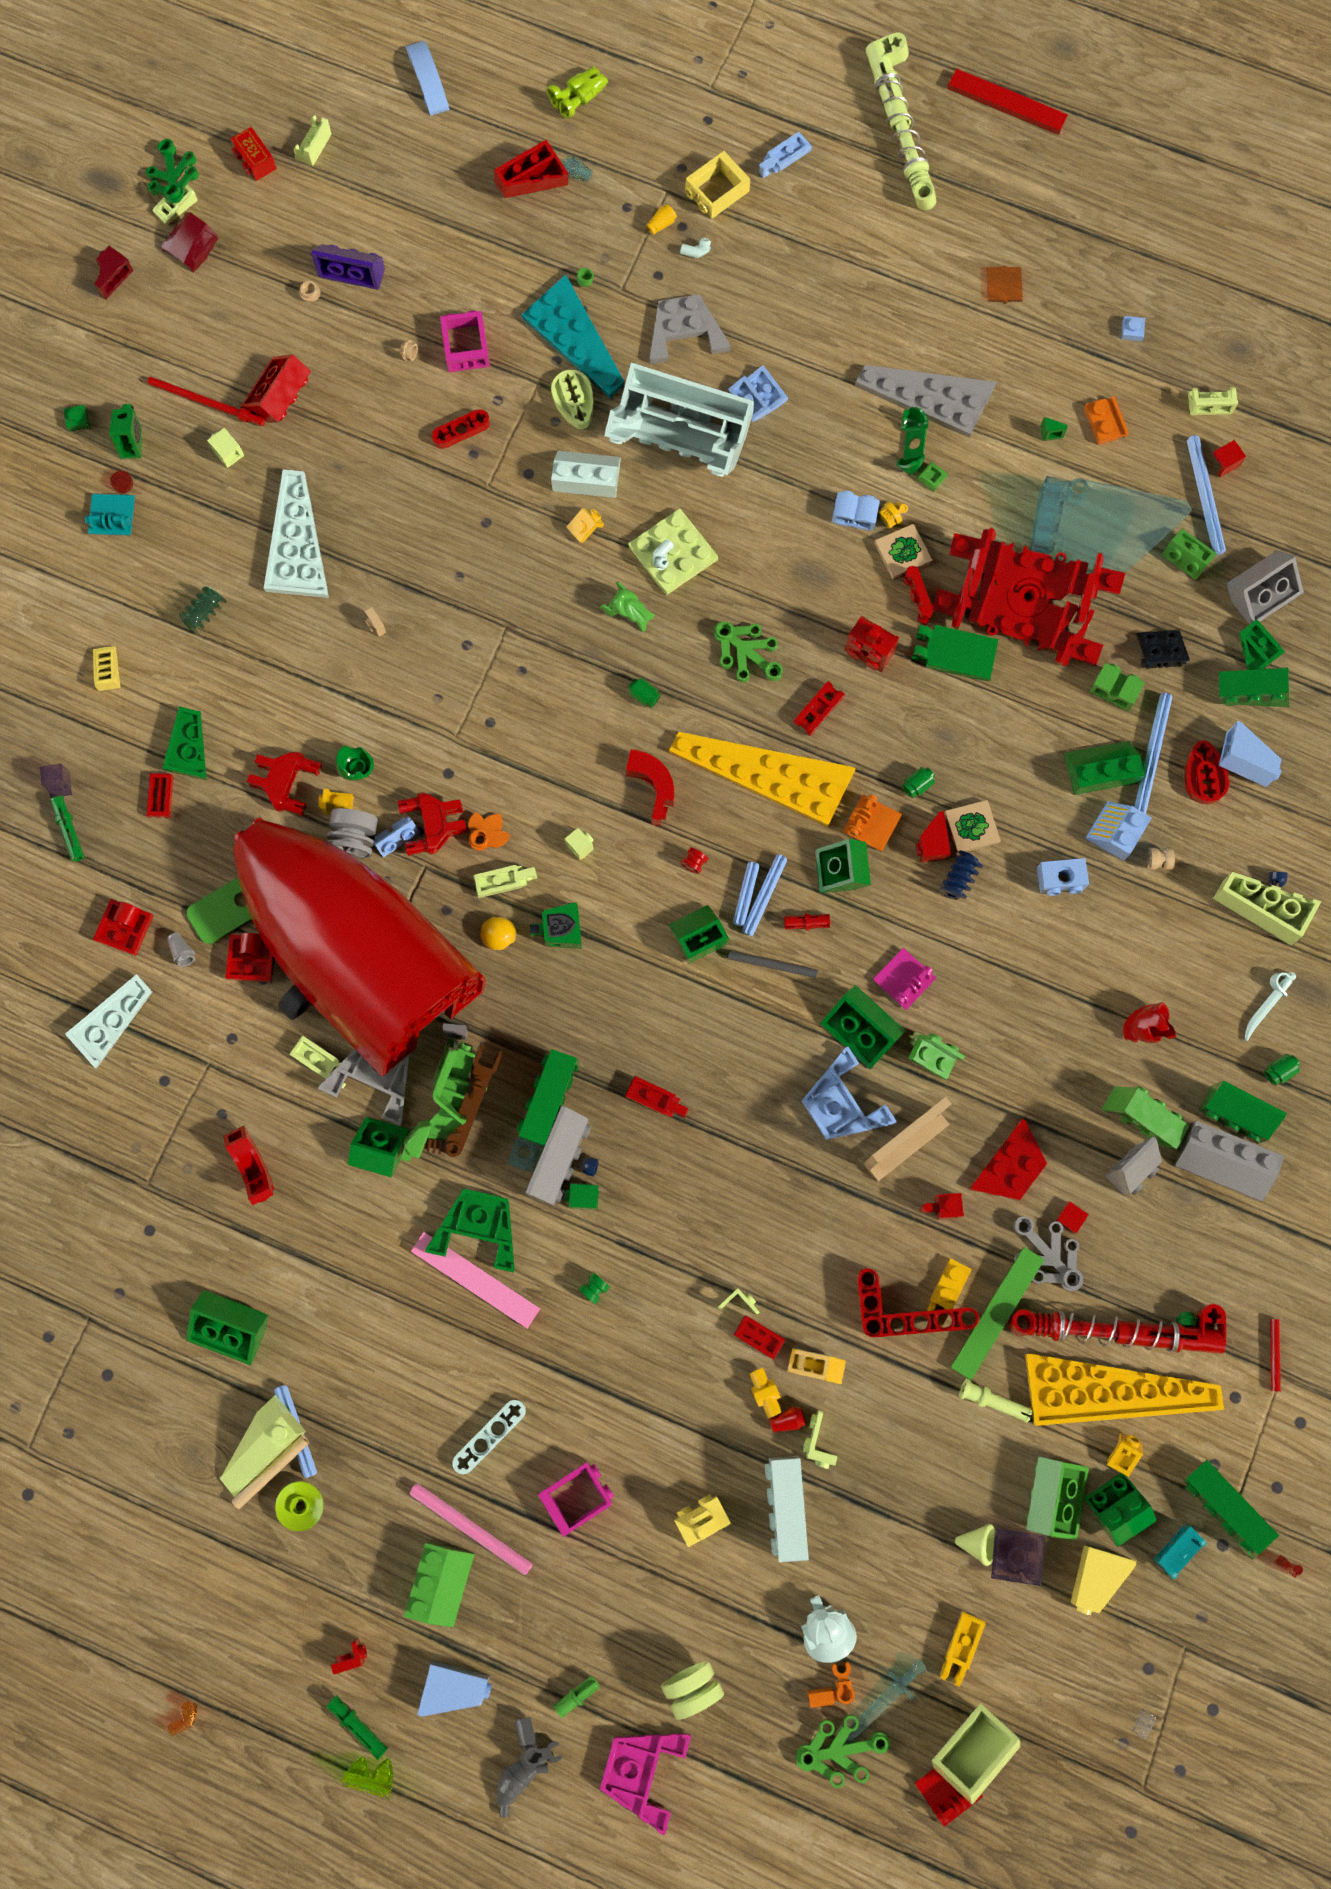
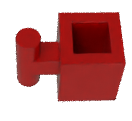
(945, 1206)

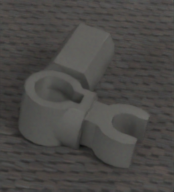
(532, 1755)

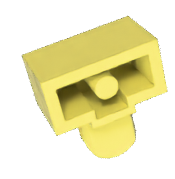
(701, 1520)

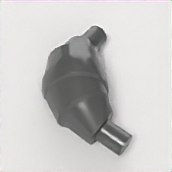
(513, 1783)

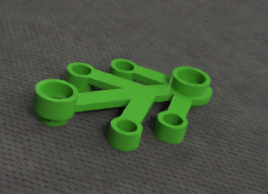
(746, 648)
(838, 1751)

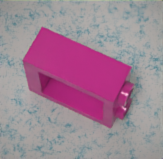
(468, 359)
(555, 1511)

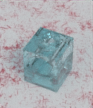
(523, 1164)

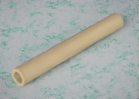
(270, 1471)

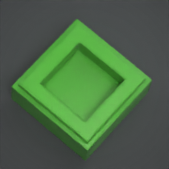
(932, 476)

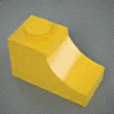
(816, 1366)

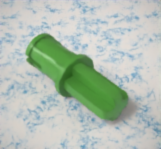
(576, 1696)

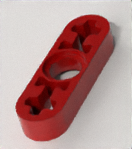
(463, 420)

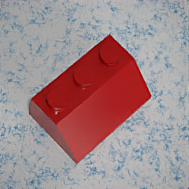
(277, 388)

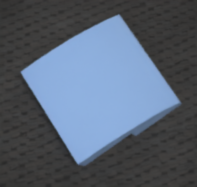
(762, 390)

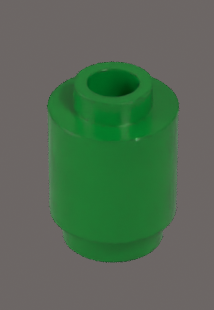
(644, 692)
(918, 782)
(1282, 1069)

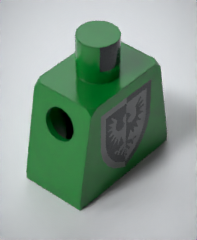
(123, 423)
(559, 927)

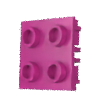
(905, 978)

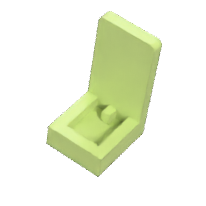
(822, 1458)

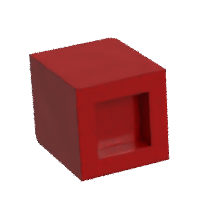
(1229, 457)

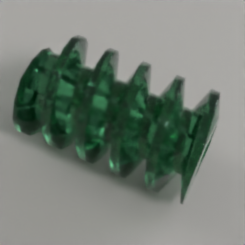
(201, 608)

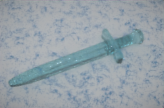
(887, 1698)

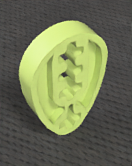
(564, 403)

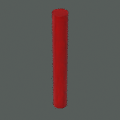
(1275, 1355)

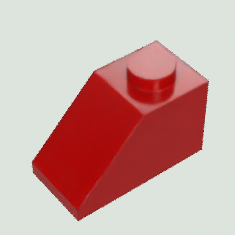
(934, 842)

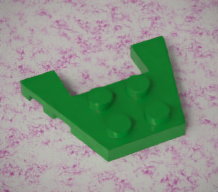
(480, 1218)

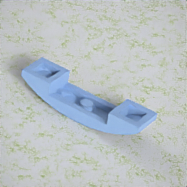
(428, 77)

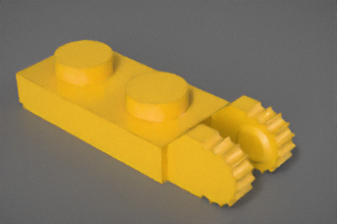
(949, 1288)
(963, 1646)

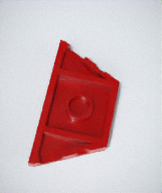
(1012, 1166)

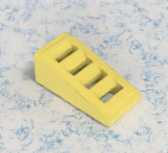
(109, 683)

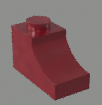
(113, 271)

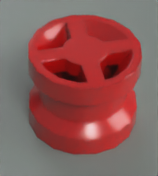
(694, 860)

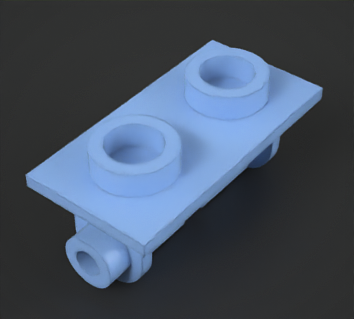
(403, 831)

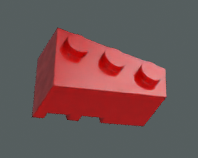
(531, 172)

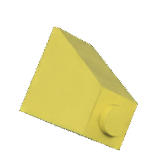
(1099, 1578)

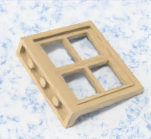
(908, 1141)

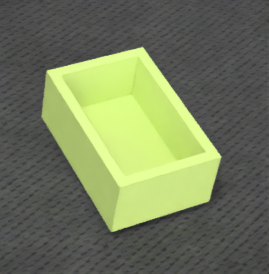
(976, 1753)

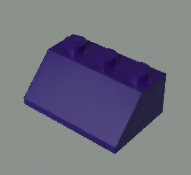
(348, 266)

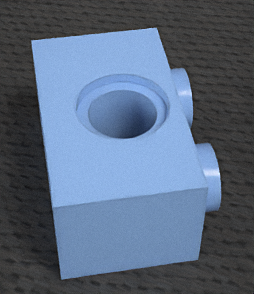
(1073, 869)

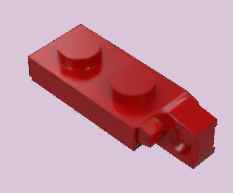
(655, 1098)

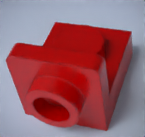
(347, 1662)

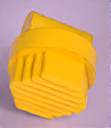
(891, 514)

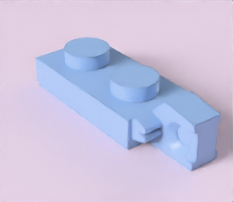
(784, 154)

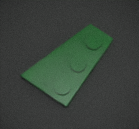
(186, 745)

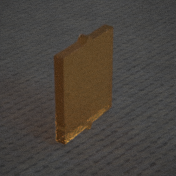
(1004, 284)

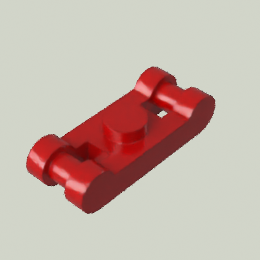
(918, 594)
(819, 708)

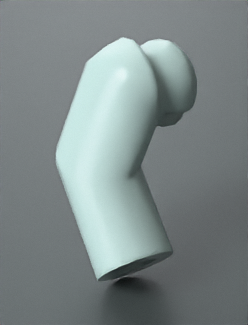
(697, 251)
(659, 554)

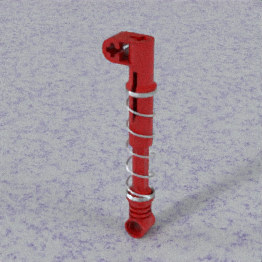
(1129, 1332)

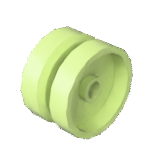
(692, 1690)

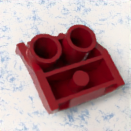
(190, 241)

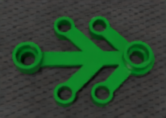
(173, 191)

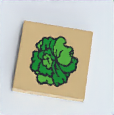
(902, 550)
(972, 826)

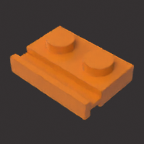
(1106, 420)

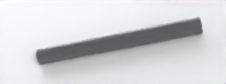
(773, 964)

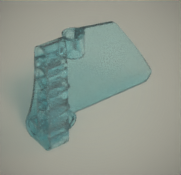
(1102, 520)

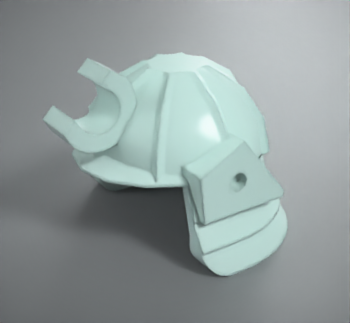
(828, 1633)

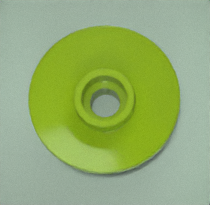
(287, 1509)

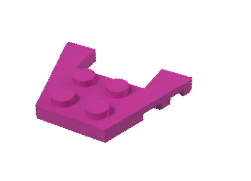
(632, 1769)

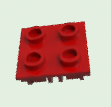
(942, 1797)

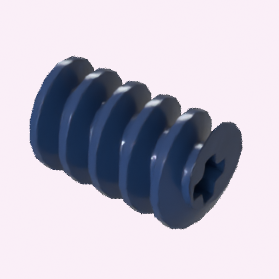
(960, 876)

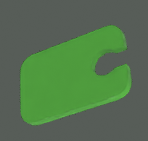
(218, 913)

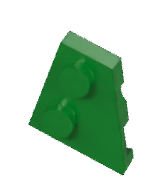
(1258, 646)

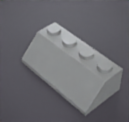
(558, 1156)
(1228, 1160)

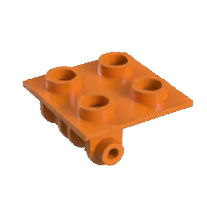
(872, 822)

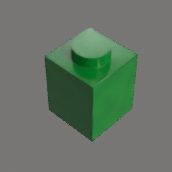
(582, 1196)

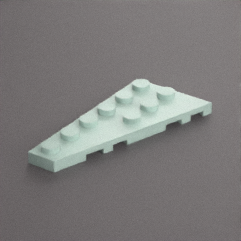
(294, 552)

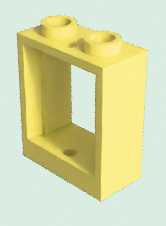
(725, 165)

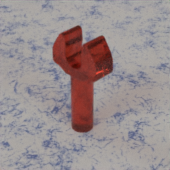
(1290, 1568)

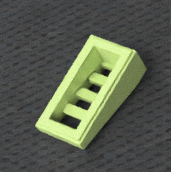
(186, 202)

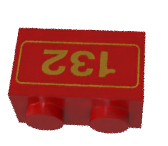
(253, 154)

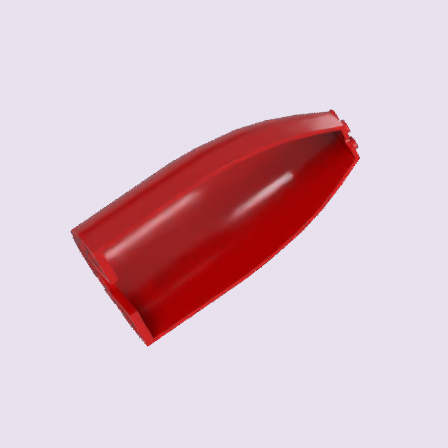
(350, 941)

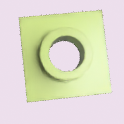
(579, 843)

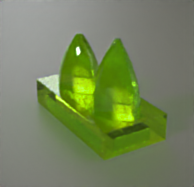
(378, 1785)

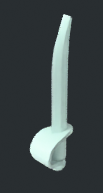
(1279, 991)

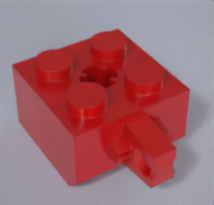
(871, 644)

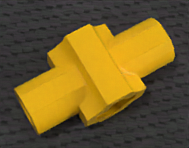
(765, 1392)

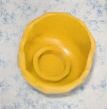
(497, 933)

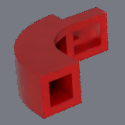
(650, 769)
(250, 1164)

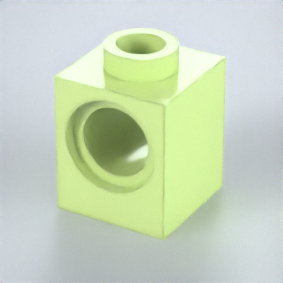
(225, 447)

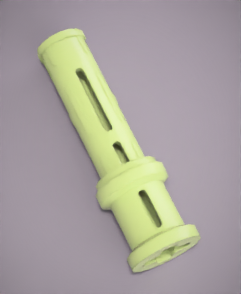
(984, 1397)

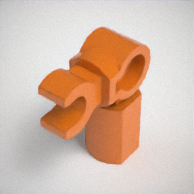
(826, 1696)

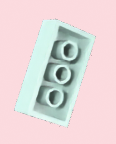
(788, 1509)

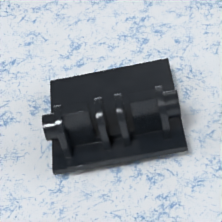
(1162, 648)

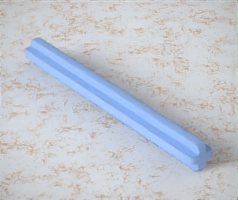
(1206, 494)
(1153, 751)

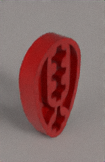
(1193, 777)

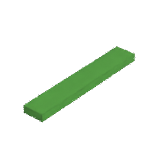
(997, 1313)

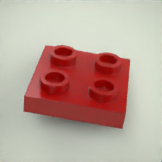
(123, 927)
(249, 959)

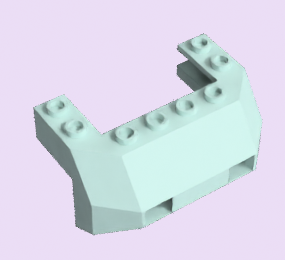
(687, 422)

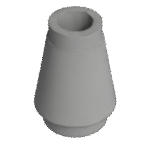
(181, 951)

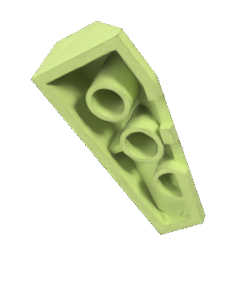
(263, 1442)

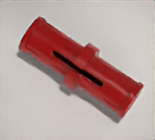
(807, 921)

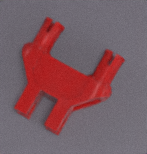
(281, 779)
(435, 822)

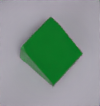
(1052, 429)

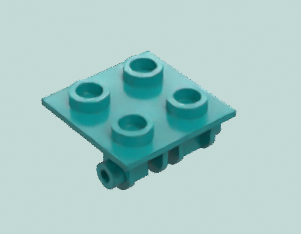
(111, 514)

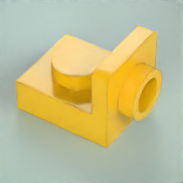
(334, 800)
(1126, 1454)

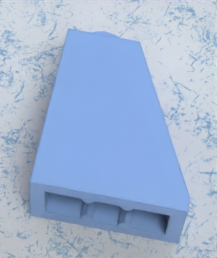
(1249, 756)
(452, 1689)

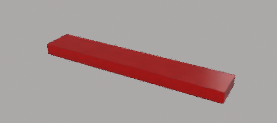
(1007, 101)

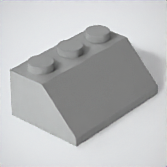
(1266, 586)

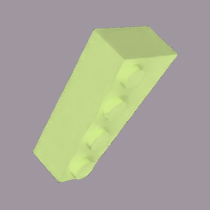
(1268, 907)

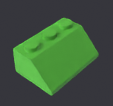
(1057, 1498)
(439, 1584)

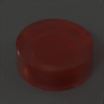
(121, 482)

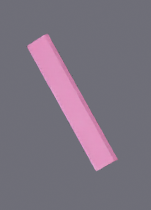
(479, 1283)

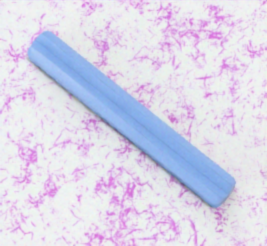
(764, 895)
(304, 1457)

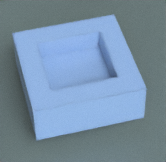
(1133, 328)

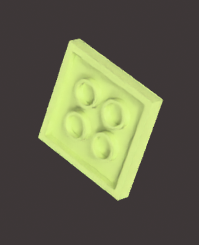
(687, 557)

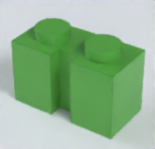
(1117, 687)

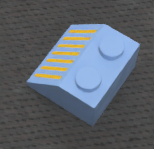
(1118, 829)

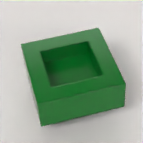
(76, 418)

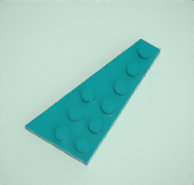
(568, 329)

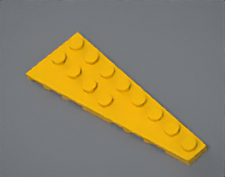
(792, 781)
(1086, 1392)

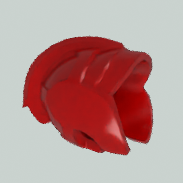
(1149, 1024)

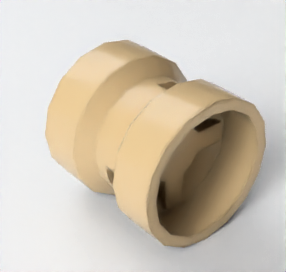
(1160, 858)

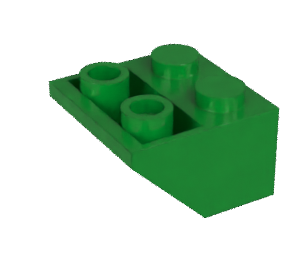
(699, 934)
(1120, 1509)

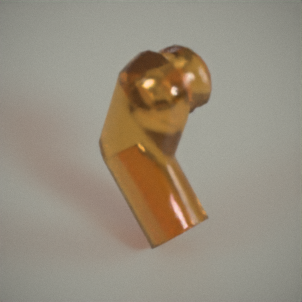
(186, 1720)

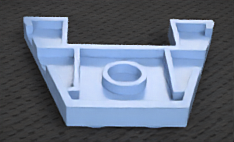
(834, 1106)

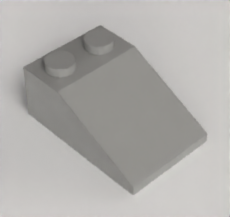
(1135, 1167)

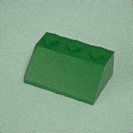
(1104, 767)
(862, 1026)
(1241, 1112)
(226, 1327)

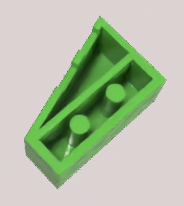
(1147, 1115)

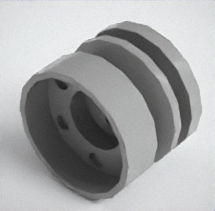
(352, 830)

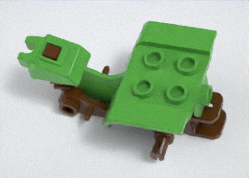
(458, 1101)

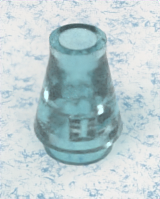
(577, 169)

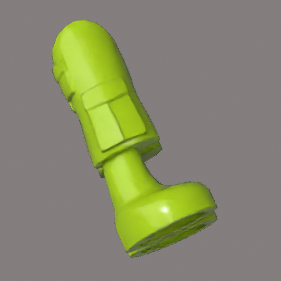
(583, 89)

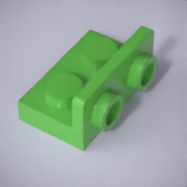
(1188, 554)
(935, 1055)

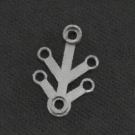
(1052, 1255)

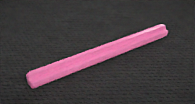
(471, 1529)

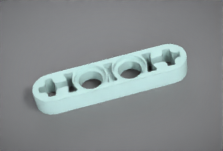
(487, 1434)

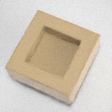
(374, 622)

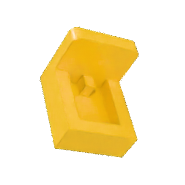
(585, 523)

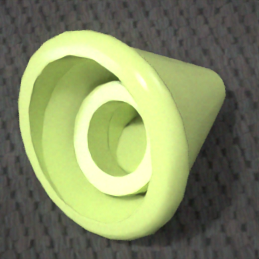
(979, 1543)

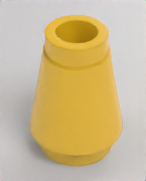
(662, 218)

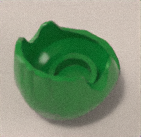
(354, 763)

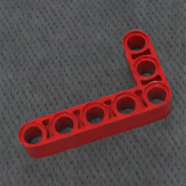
(908, 1318)

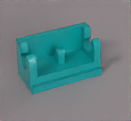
(1179, 1550)

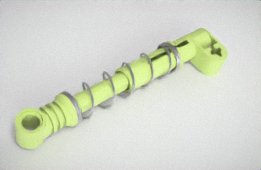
(899, 119)

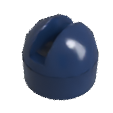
(1278, 877)
(589, 1166)

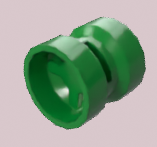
(594, 1288)

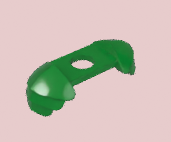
(915, 425)

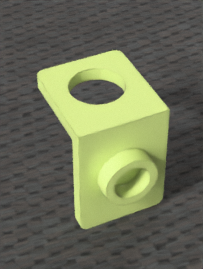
(746, 1297)

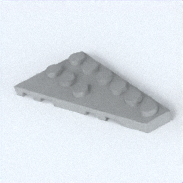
(943, 398)

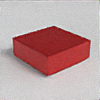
(1072, 1217)

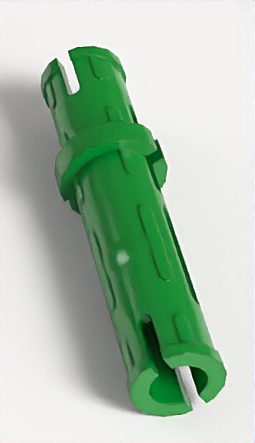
(75, 852)
(353, 1724)

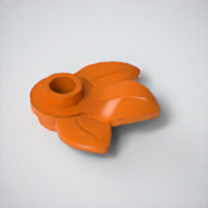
(489, 829)

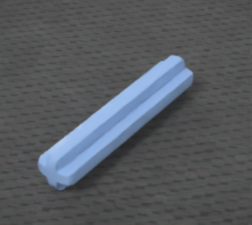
(746, 894)

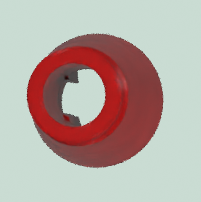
(788, 1420)

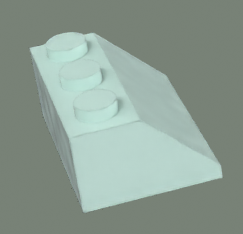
(585, 474)

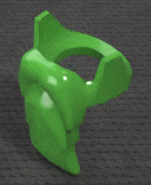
(627, 605)

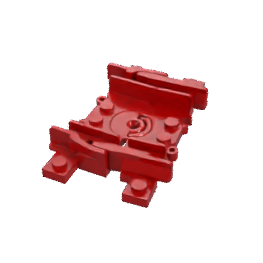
(1004, 605)

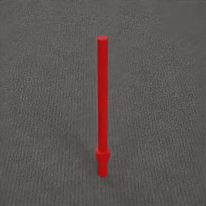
(242, 414)

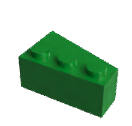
(1255, 687)

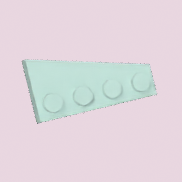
(107, 1022)

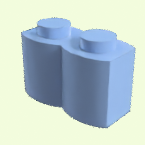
(855, 510)

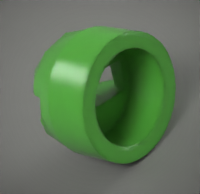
(587, 276)

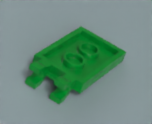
(956, 652)

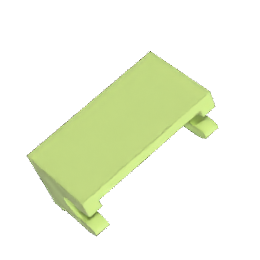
(313, 142)
(1212, 402)

